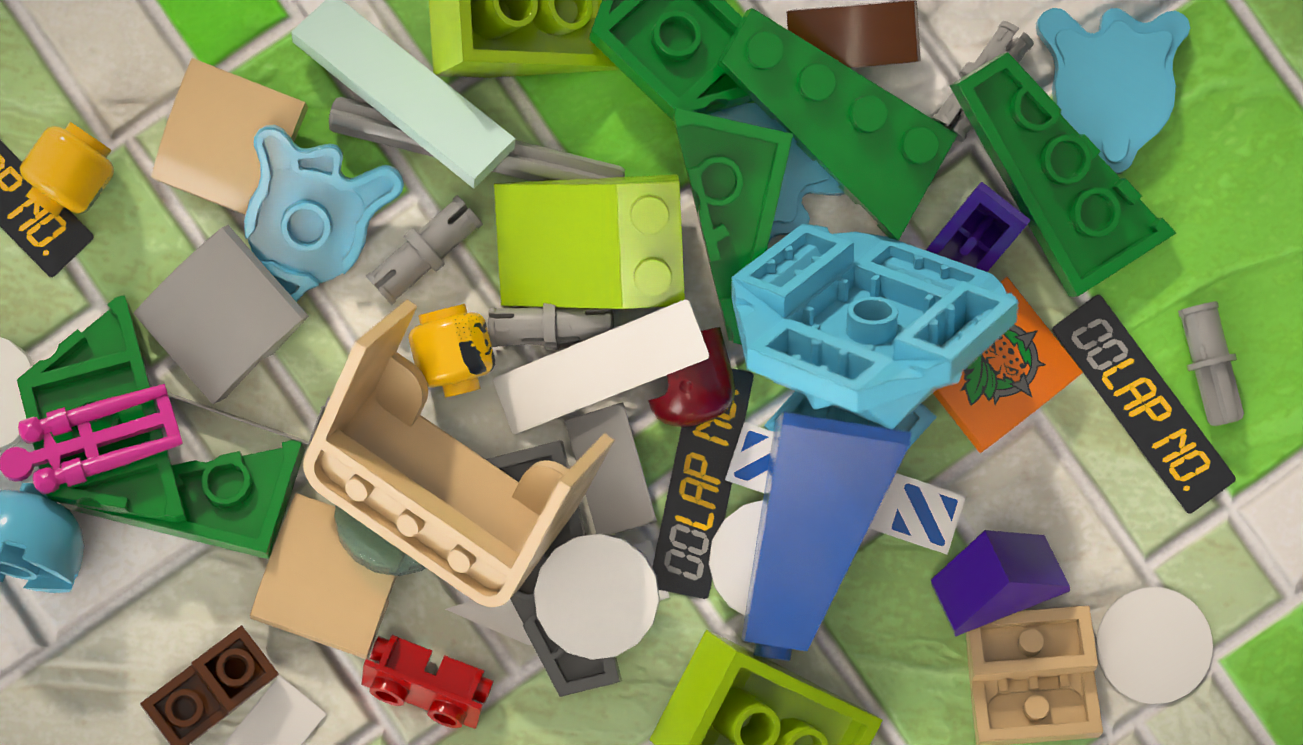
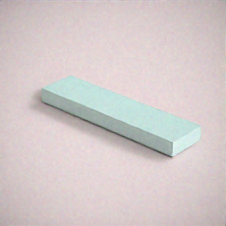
(404, 91)

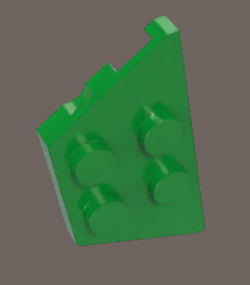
(672, 50)
(88, 369)

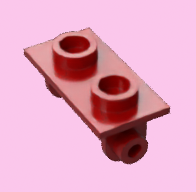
(403, 679)

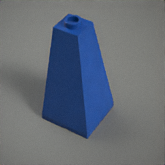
(814, 514)

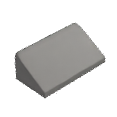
(619, 489)

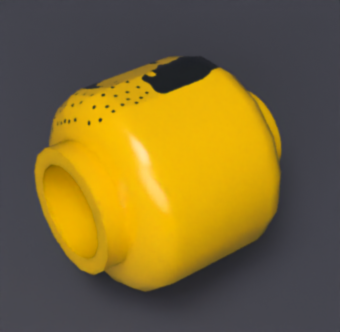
(66, 170)
(452, 349)

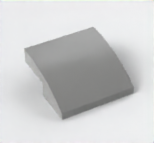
(220, 314)

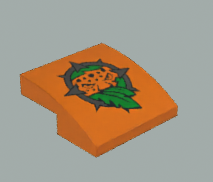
(1009, 378)

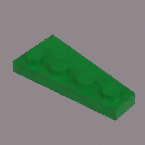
(852, 127)
(1075, 202)

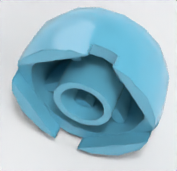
(39, 541)

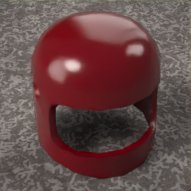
(699, 390)

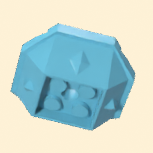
(865, 320)

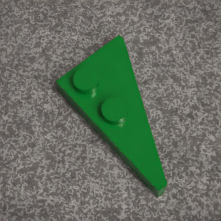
(735, 190)
(229, 500)

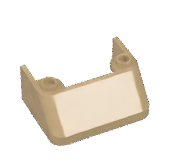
(428, 488)

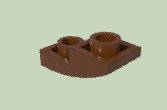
(861, 32)
(209, 688)

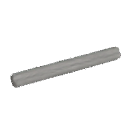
(524, 162)

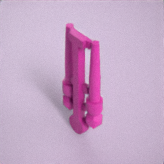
(19, 464)

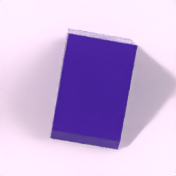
(979, 230)
(997, 578)

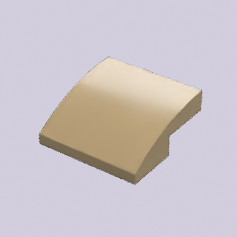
(212, 134)
(317, 586)
(1034, 677)

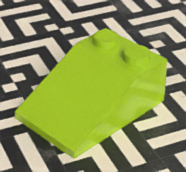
(514, 38)
(590, 242)
(749, 700)

